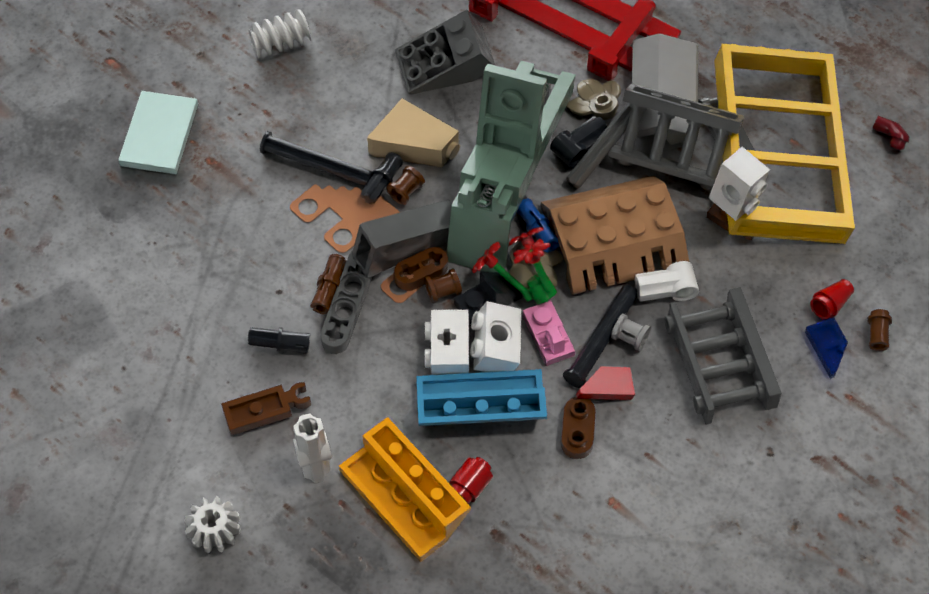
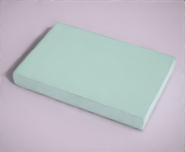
(158, 132)

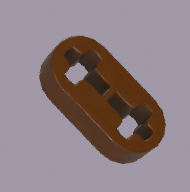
(420, 268)

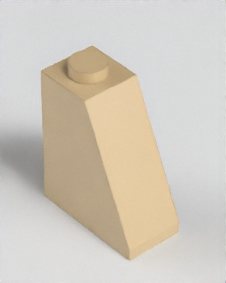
(414, 136)

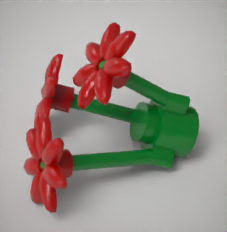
(539, 285)

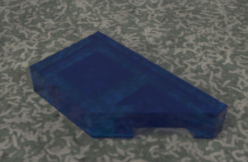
(828, 344)

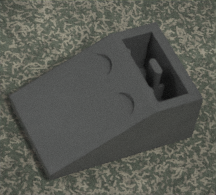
(445, 55)

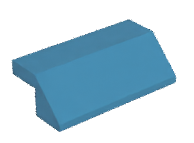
(481, 397)

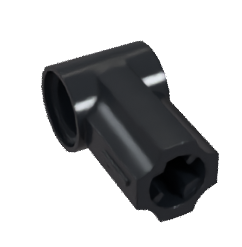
(574, 145)

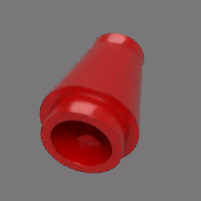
(831, 299)

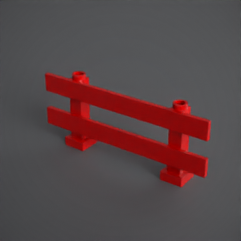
(604, 50)

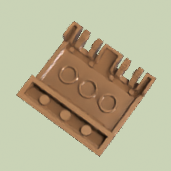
(616, 228)

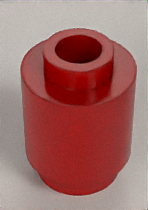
(472, 478)

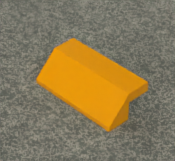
(405, 489)

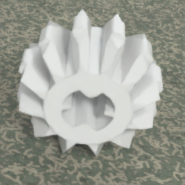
(208, 513)

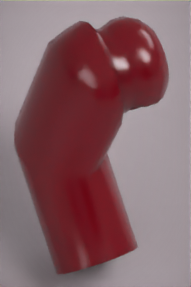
(892, 129)

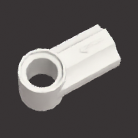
(675, 282)

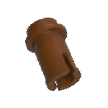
(879, 329)

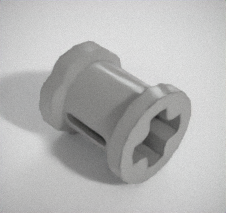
(631, 332)

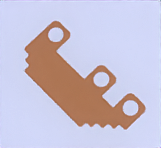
(353, 211)

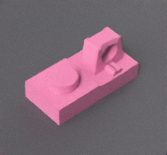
(548, 333)

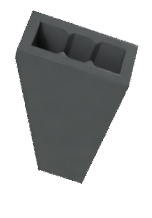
(396, 237)

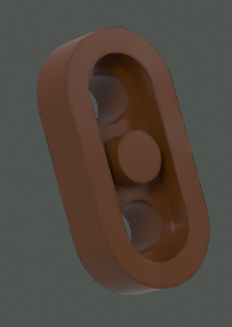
(578, 425)

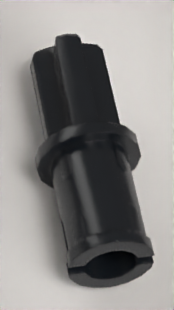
(381, 177)
(279, 339)

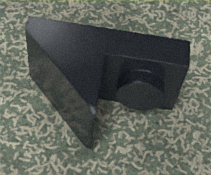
(492, 288)

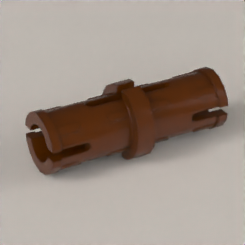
(328, 283)

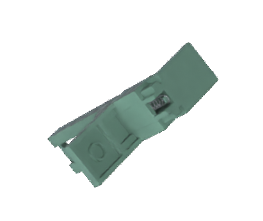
(506, 154)

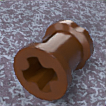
(405, 185)
(443, 285)

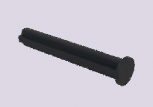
(314, 159)
(600, 337)

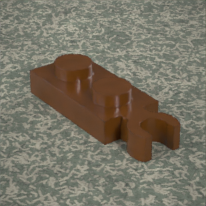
(263, 407)

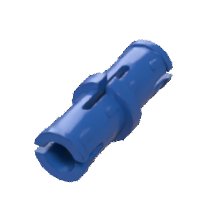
(534, 219)

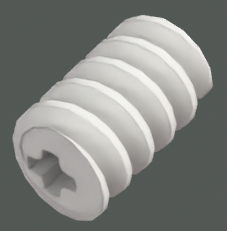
(279, 32)

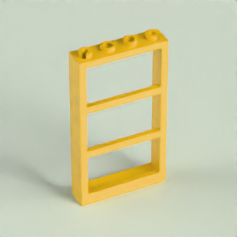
(785, 222)

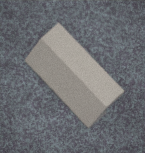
(670, 68)

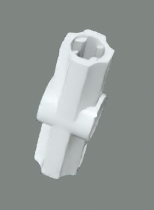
(312, 448)

